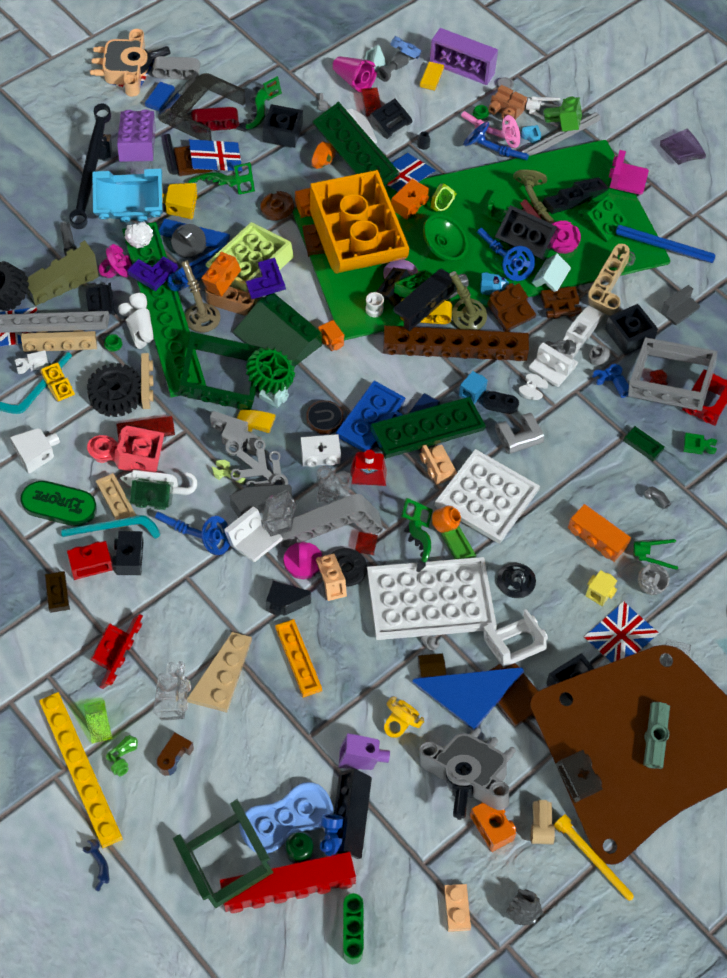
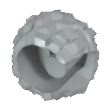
(653, 579)

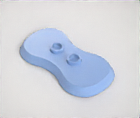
(294, 813)

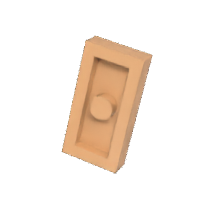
(457, 907)

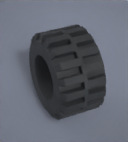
(12, 286)

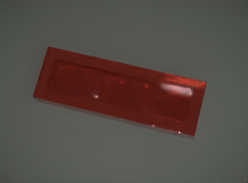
(160, 424)

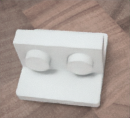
(552, 365)

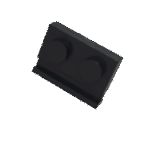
(100, 298)

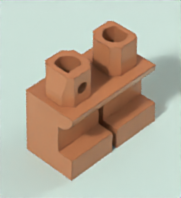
(507, 103)

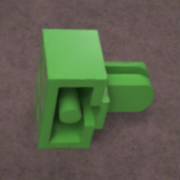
(568, 114)

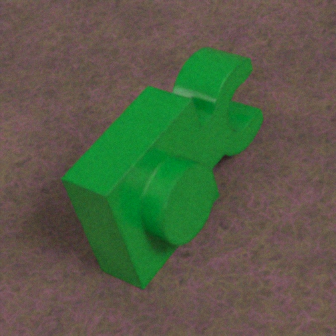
(696, 444)

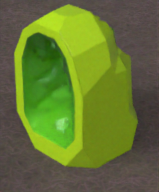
(442, 198)

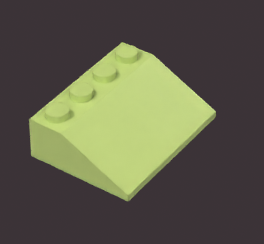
(253, 246)

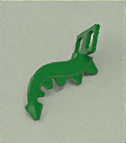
(228, 180)

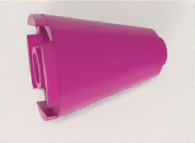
(356, 72)

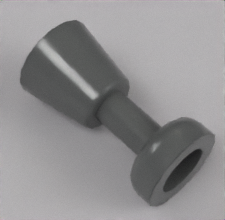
(397, 62)

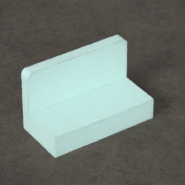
(552, 272)

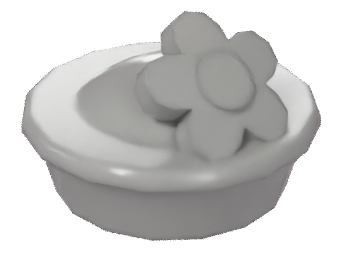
(599, 355)

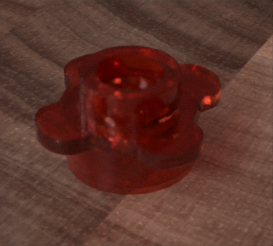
(658, 374)

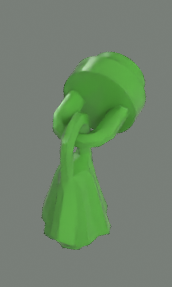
(127, 745)

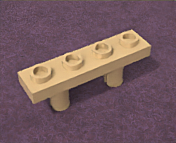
(59, 341)

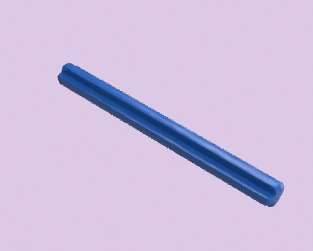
(665, 243)

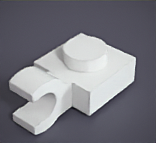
(35, 361)

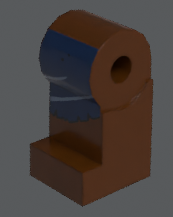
(172, 753)

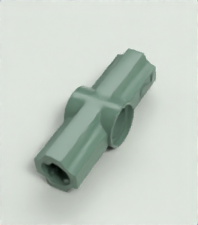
(656, 748)

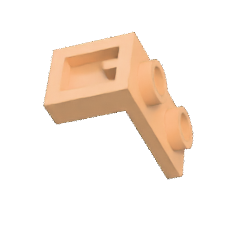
(333, 577)

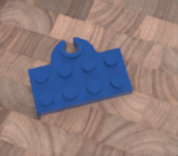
(375, 406)

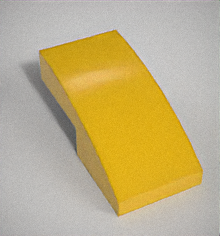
(257, 420)

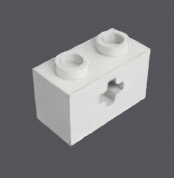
(320, 450)

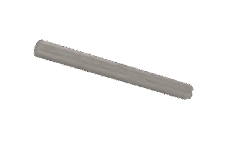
(559, 136)

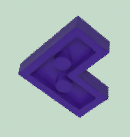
(152, 276)
(269, 282)

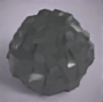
(524, 908)

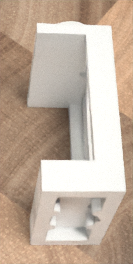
(527, 625)

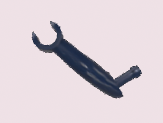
(103, 874)

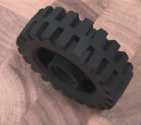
(114, 389)

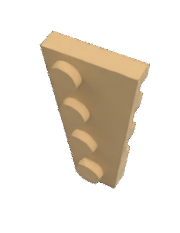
(220, 679)

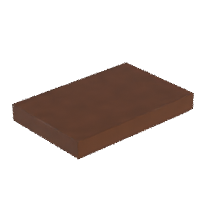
(517, 700)

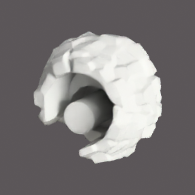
(138, 234)

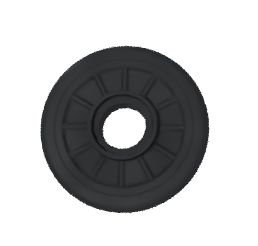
(357, 563)

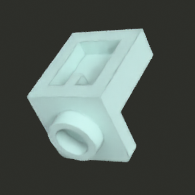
(276, 399)

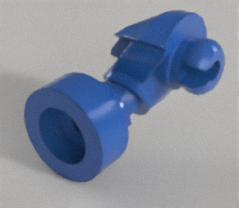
(331, 842)

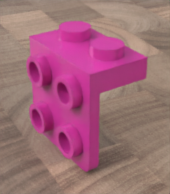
(627, 176)

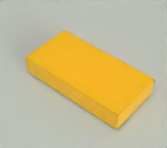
(432, 76)

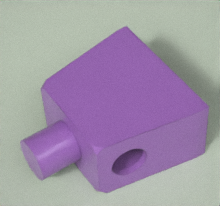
(361, 753)

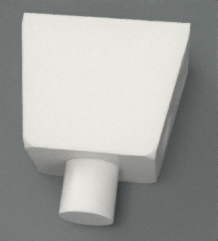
(34, 448)

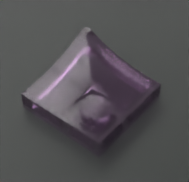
(683, 147)

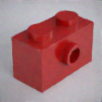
(89, 560)

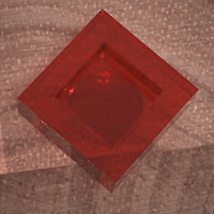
(366, 543)

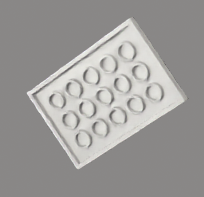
(435, 601)

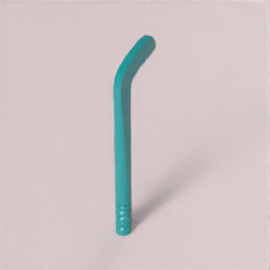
(22, 407)
(140, 519)

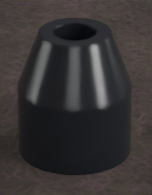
(423, 140)

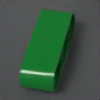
(353, 917)

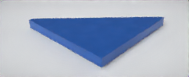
(469, 694)

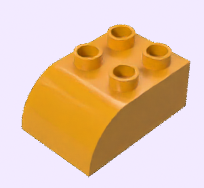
(356, 222)

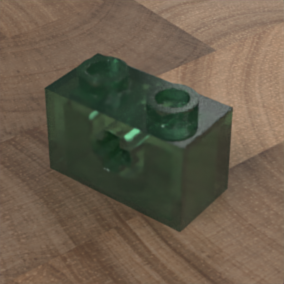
(141, 488)

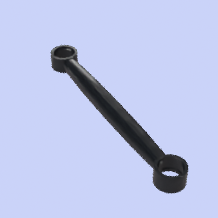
(90, 165)

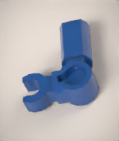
(613, 374)

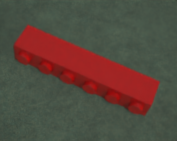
(295, 881)

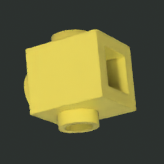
(601, 587)

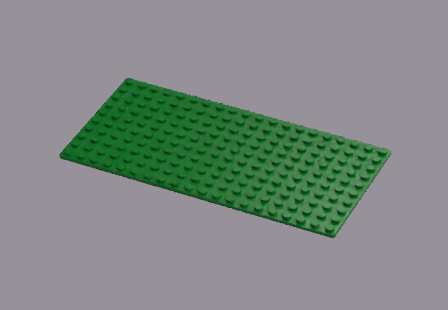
(473, 187)

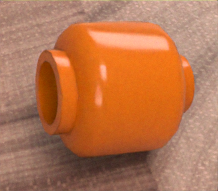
(446, 519)

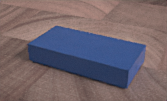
(159, 96)

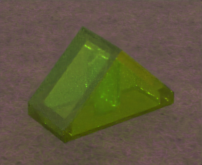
(97, 721)

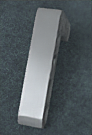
(333, 516)

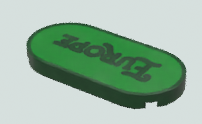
(58, 503)

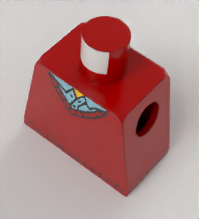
(368, 469)

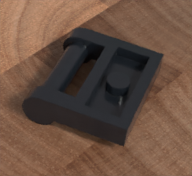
(387, 114)

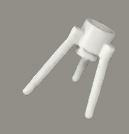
(535, 103)

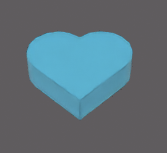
(531, 133)

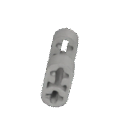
(530, 437)

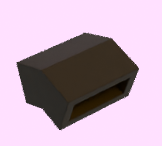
(431, 665)

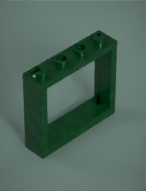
(214, 395)

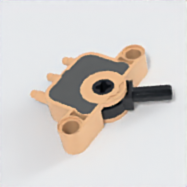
(126, 61)

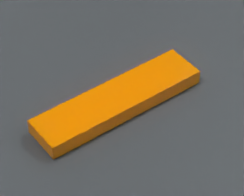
(298, 658)

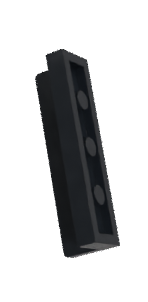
(425, 298)
(352, 805)

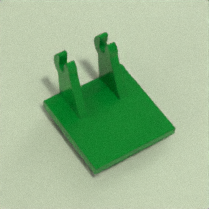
(499, 205)
(604, 217)

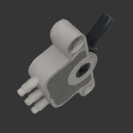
(470, 770)

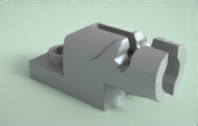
(235, 429)

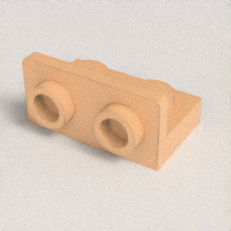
(438, 463)

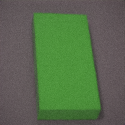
(458, 544)

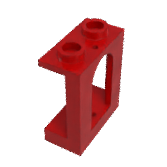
(718, 386)

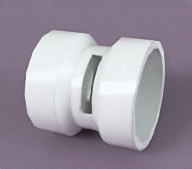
(374, 304)

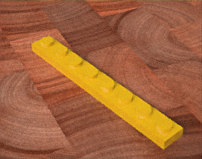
(81, 770)

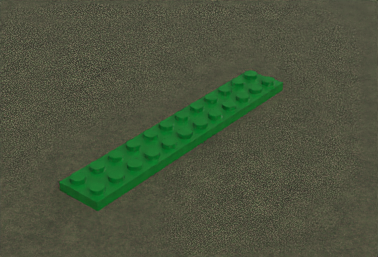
(167, 319)

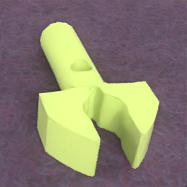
(226, 472)

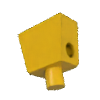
(181, 200)

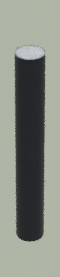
(171, 155)

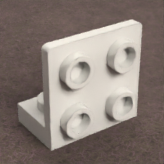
(249, 536)

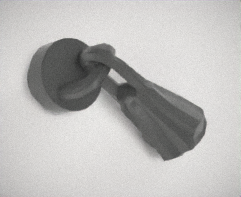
(568, 346)

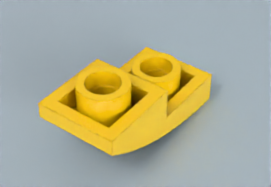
(56, 382)

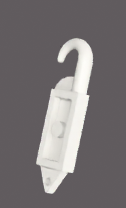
(162, 477)

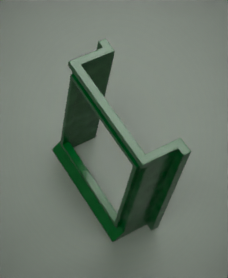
(239, 885)

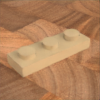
(146, 380)
(115, 497)

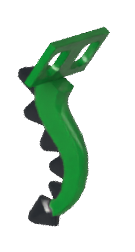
(262, 95)
(416, 533)

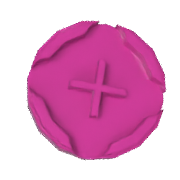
(118, 262)
(301, 560)

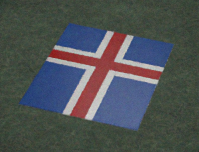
(215, 155)
(409, 168)

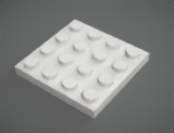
(488, 495)

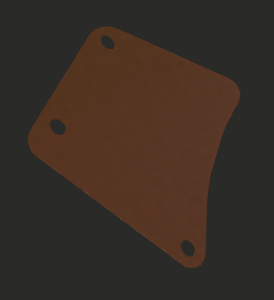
(610, 726)

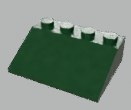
(279, 326)

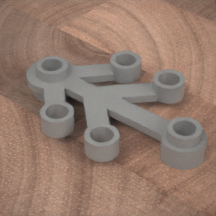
(259, 467)

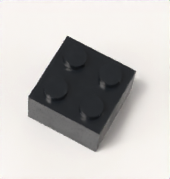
(282, 125)
(630, 328)

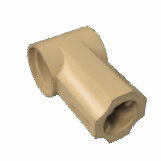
(542, 829)

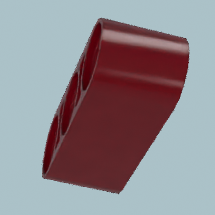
(217, 118)

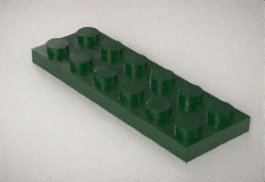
(353, 143)
(427, 427)

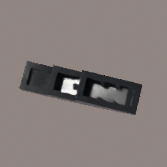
(576, 195)

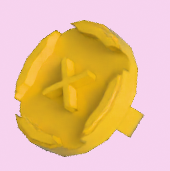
(404, 715)

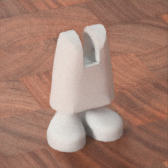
(138, 319)

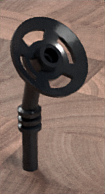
(516, 580)

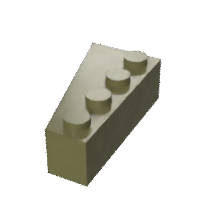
(63, 275)

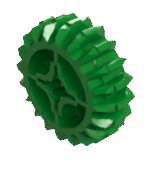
(270, 370)

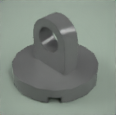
(188, 241)

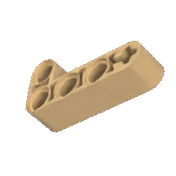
(611, 277)

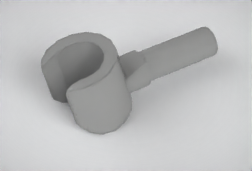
(323, 105)

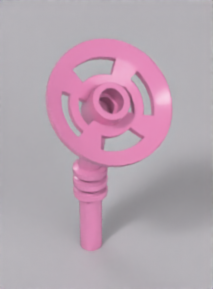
(507, 132)

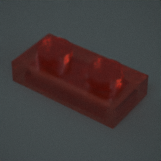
(370, 100)

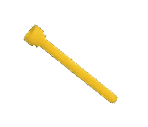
(563, 825)

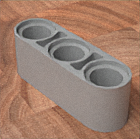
(176, 68)

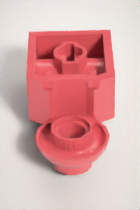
(134, 450)

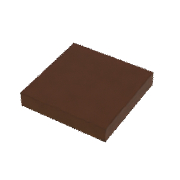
(184, 162)

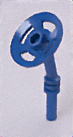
(478, 136)
(512, 260)
(211, 535)

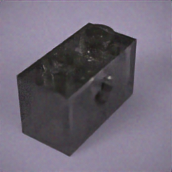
(579, 787)

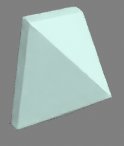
(376, 56)

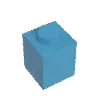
(473, 386)

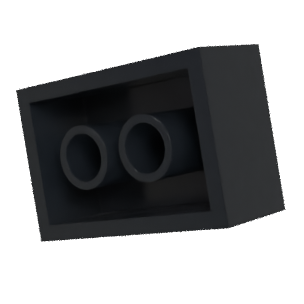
(528, 231)

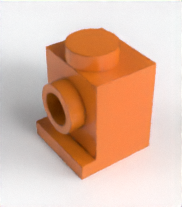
(332, 335)

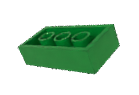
(409, 284)

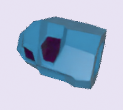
(492, 283)

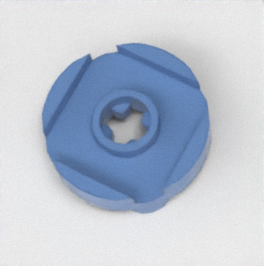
(405, 47)

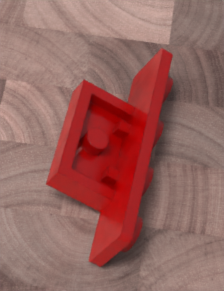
(112, 648)

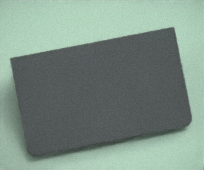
(680, 306)

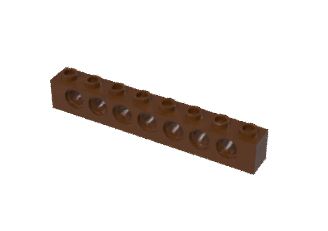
(456, 343)

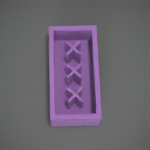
(464, 56)
(136, 135)

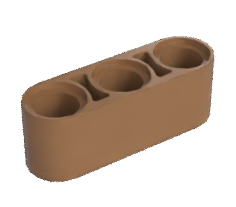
(232, 300)

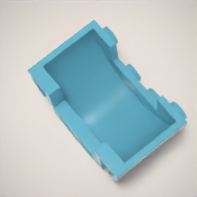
(128, 195)

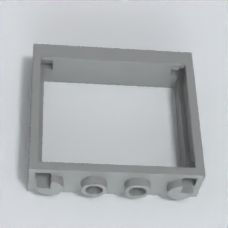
(669, 394)

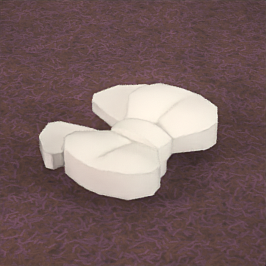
(529, 390)

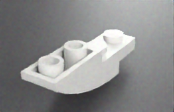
(583, 328)

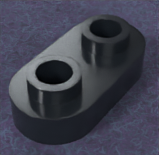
(500, 402)

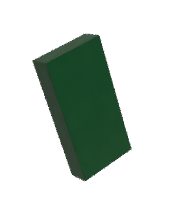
(643, 443)

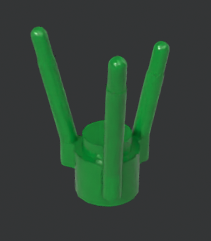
(643, 548)

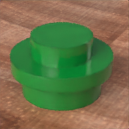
(481, 112)
(113, 343)

